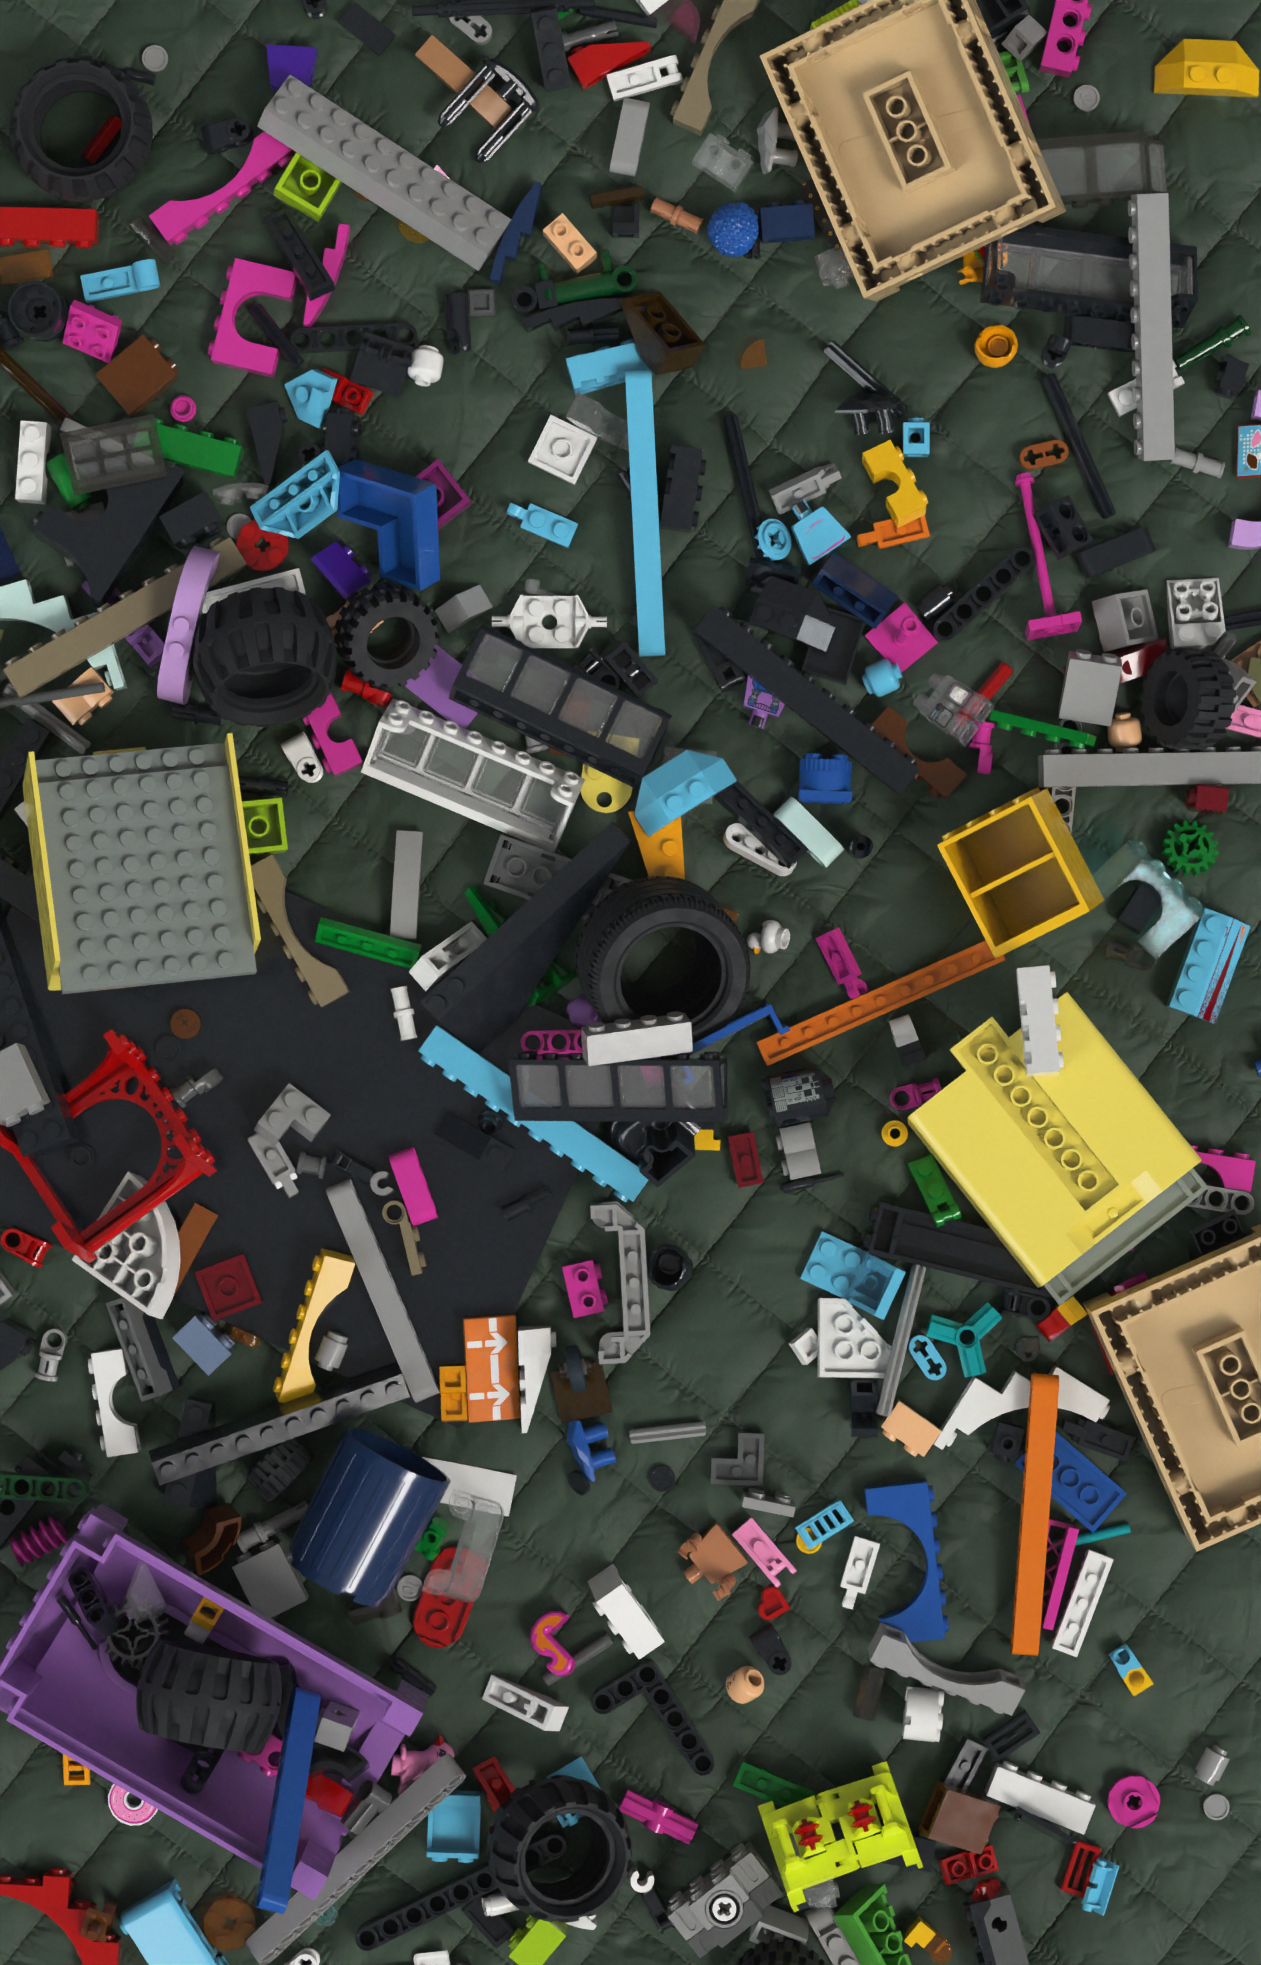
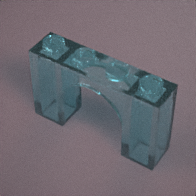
(1179, 909)

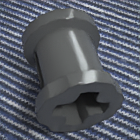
(311, 1164)

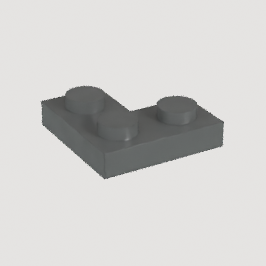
(746, 1468)

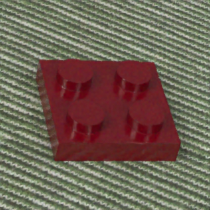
(228, 1287)

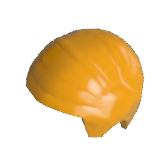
(996, 346)

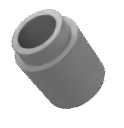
(331, 1350)
(1212, 1764)

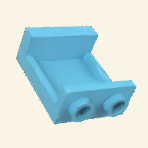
(455, 1827)

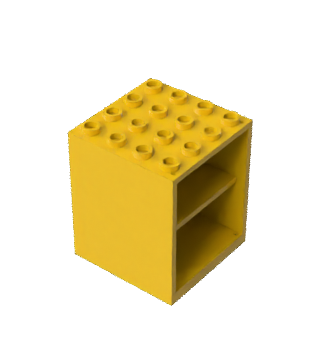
(1020, 871)

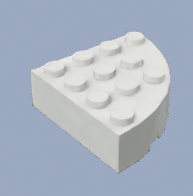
(142, 1259)

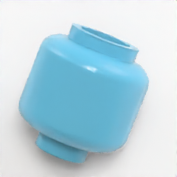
(882, 677)

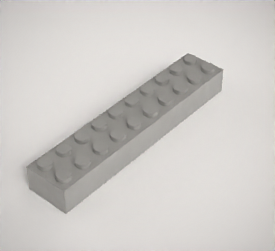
(383, 172)

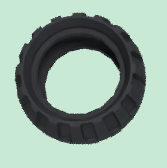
(57, 82)
(264, 657)
(208, 1696)
(592, 1883)

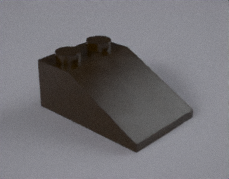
(661, 333)

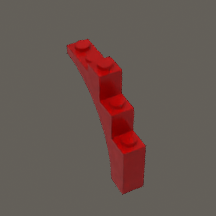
(54, 1899)

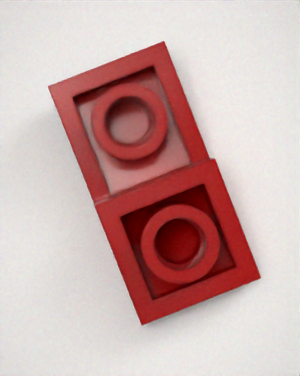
(350, 394)
(328, 1795)
(967, 1865)

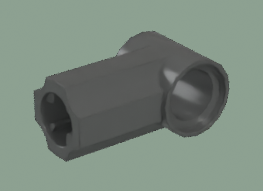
(370, 1800)

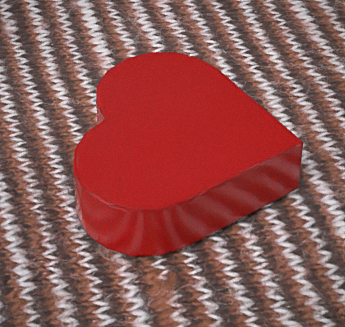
(772, 1603)

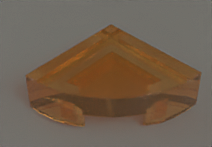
(754, 356)

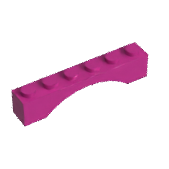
(180, 217)

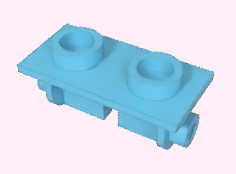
(1100, 1887)

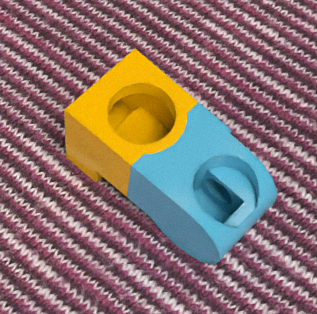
(1130, 1669)

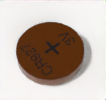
(185, 1023)

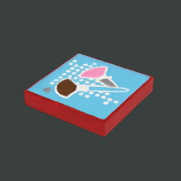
(1248, 451)

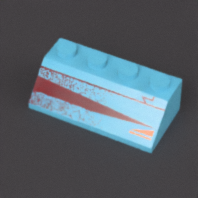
(1208, 966)

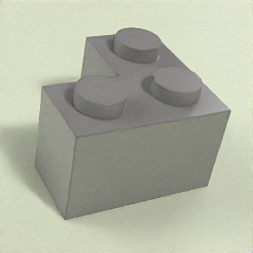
(293, 1110)

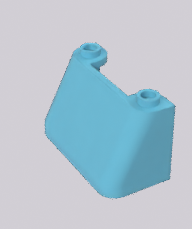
(167, 1930)

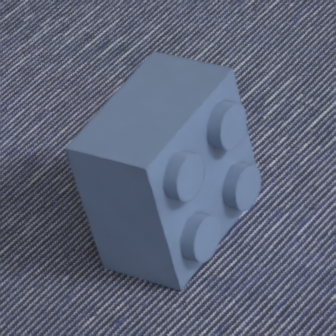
(205, 1342)

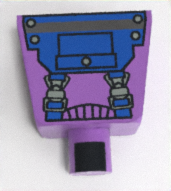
(761, 703)

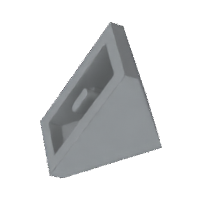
(463, 608)

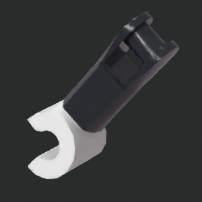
(651, 1898)

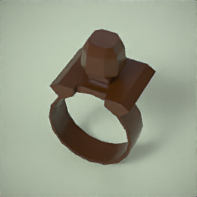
(99, 1924)

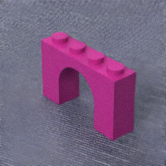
(247, 281)

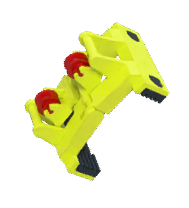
(858, 1821)

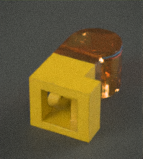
(929, 1939)

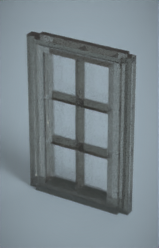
(113, 454)

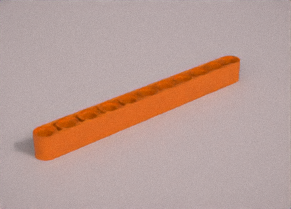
(1034, 1514)

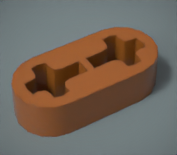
(1043, 448)

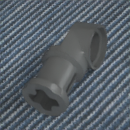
(190, 1087)

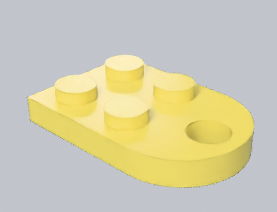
(597, 783)

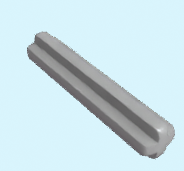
(667, 1432)

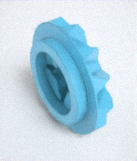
(781, 539)

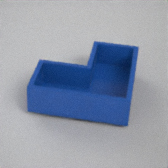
(403, 514)

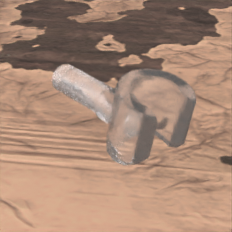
(532, 587)

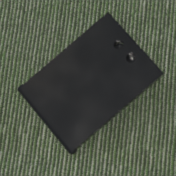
(1039, 1824)

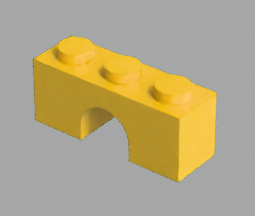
(886, 463)

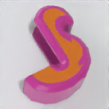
(546, 1645)

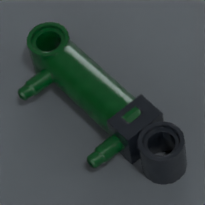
(577, 289)

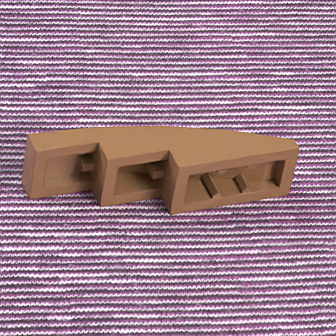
(456, 75)

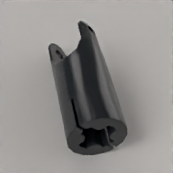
(457, 321)
(860, 854)

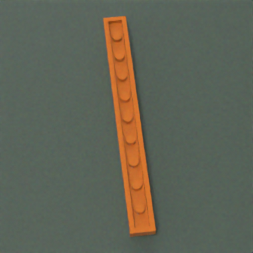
(878, 1002)

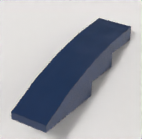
(520, 226)

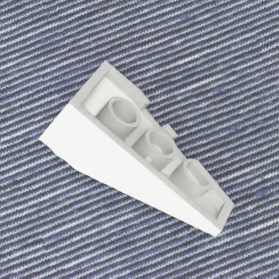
(534, 1355)

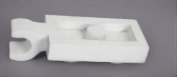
(858, 1569)

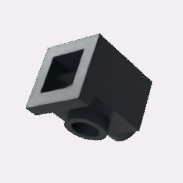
(1230, 377)

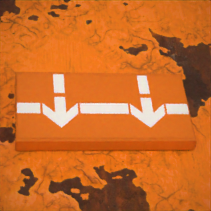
(491, 1368)

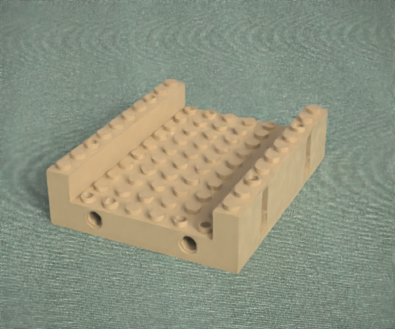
(911, 136)
(1193, 1382)

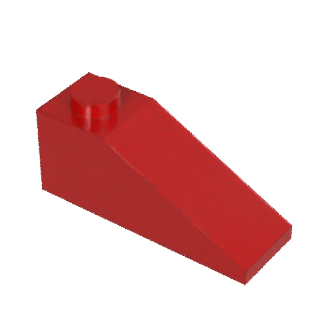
(596, 61)
(493, 1782)

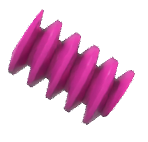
(38, 1541)

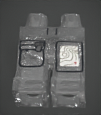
(945, 703)

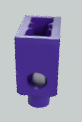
(293, 61)

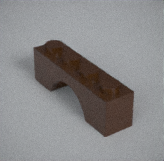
(940, 775)

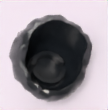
(669, 1267)

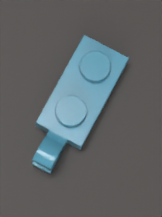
(544, 523)

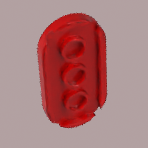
(437, 1618)

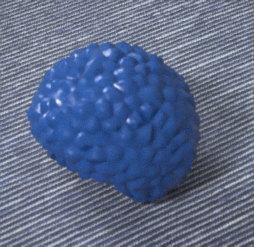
(733, 229)

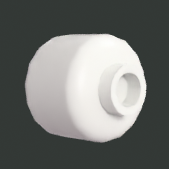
(425, 365)

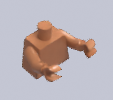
(714, 1558)

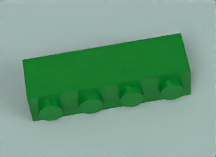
(200, 450)

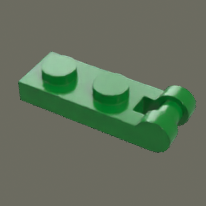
(934, 1190)

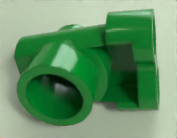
(432, 1538)

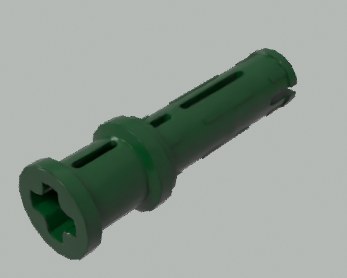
(1222, 338)

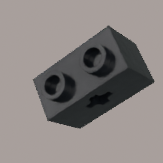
(631, 670)

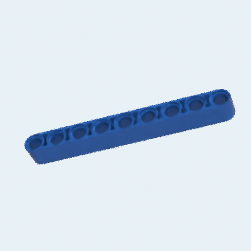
(288, 1800)

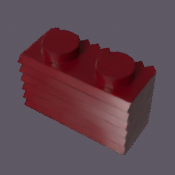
(1207, 799)

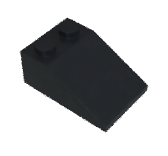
(14, 1341)

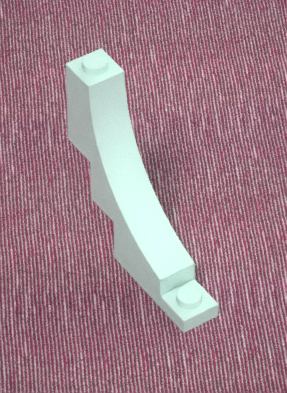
(19, 604)

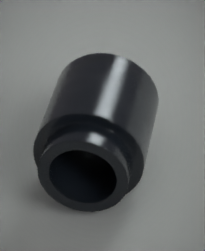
(935, 602)

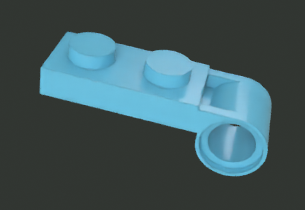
(120, 281)

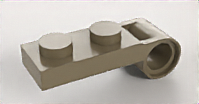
(410, 1237)

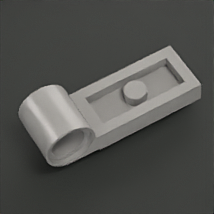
(831, 1936)

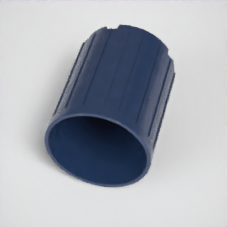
(366, 1517)

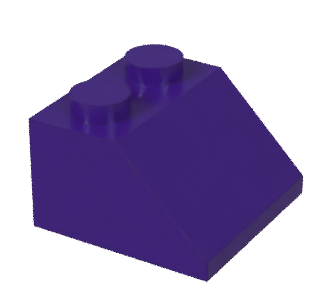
(341, 570)

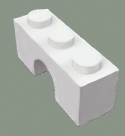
(31, 475)

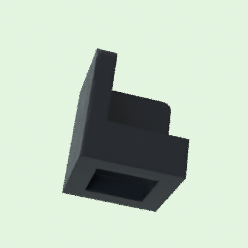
(626, 221)

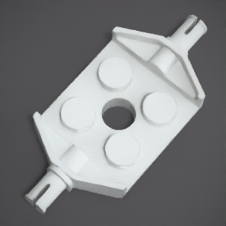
(529, 612)

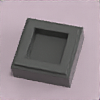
(481, 303)

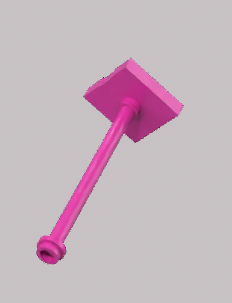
(1052, 623)
(901, 638)

